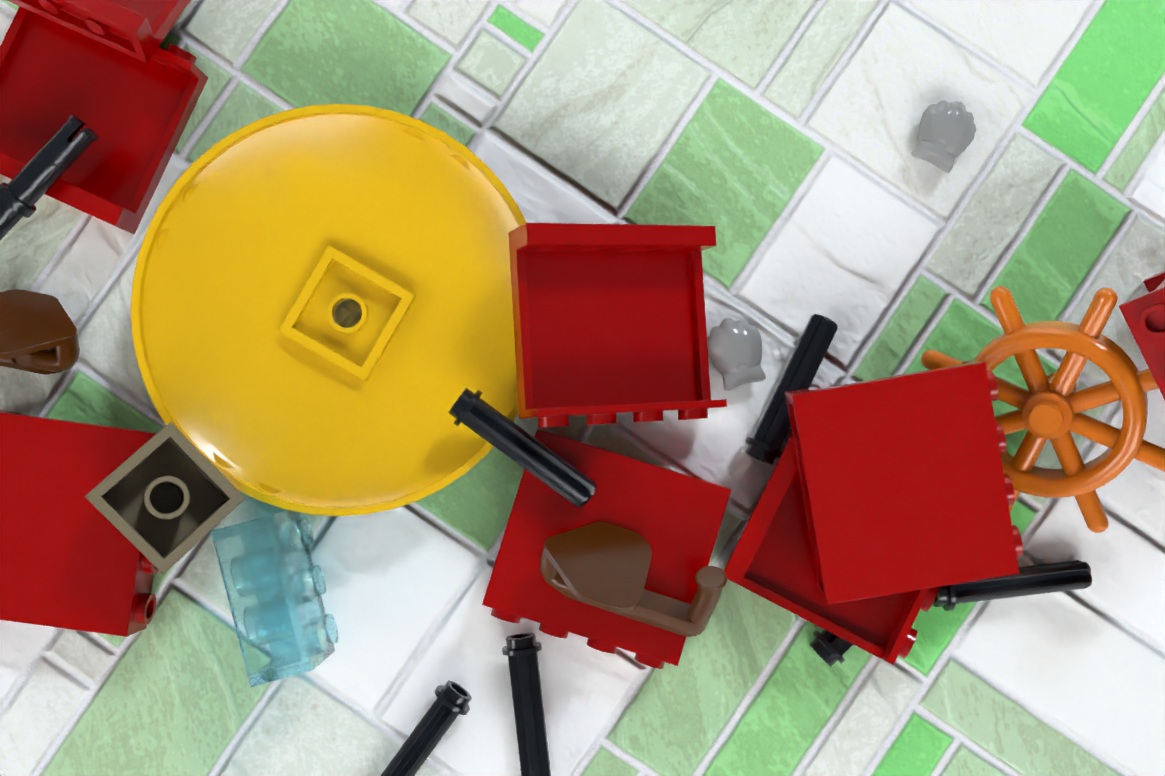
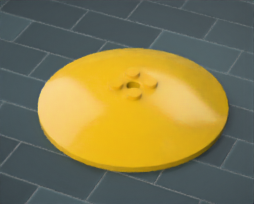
(246, 288)

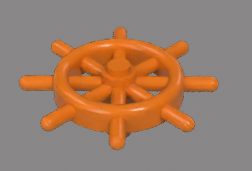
(1055, 407)

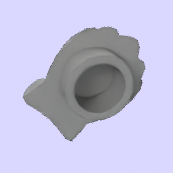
(944, 134)
(736, 352)

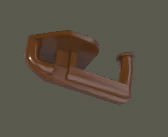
(30, 327)
(609, 571)

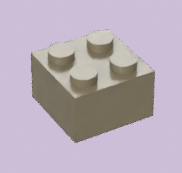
(165, 497)

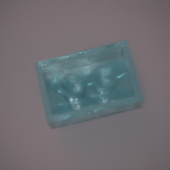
(275, 596)

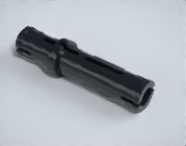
(42, 172)

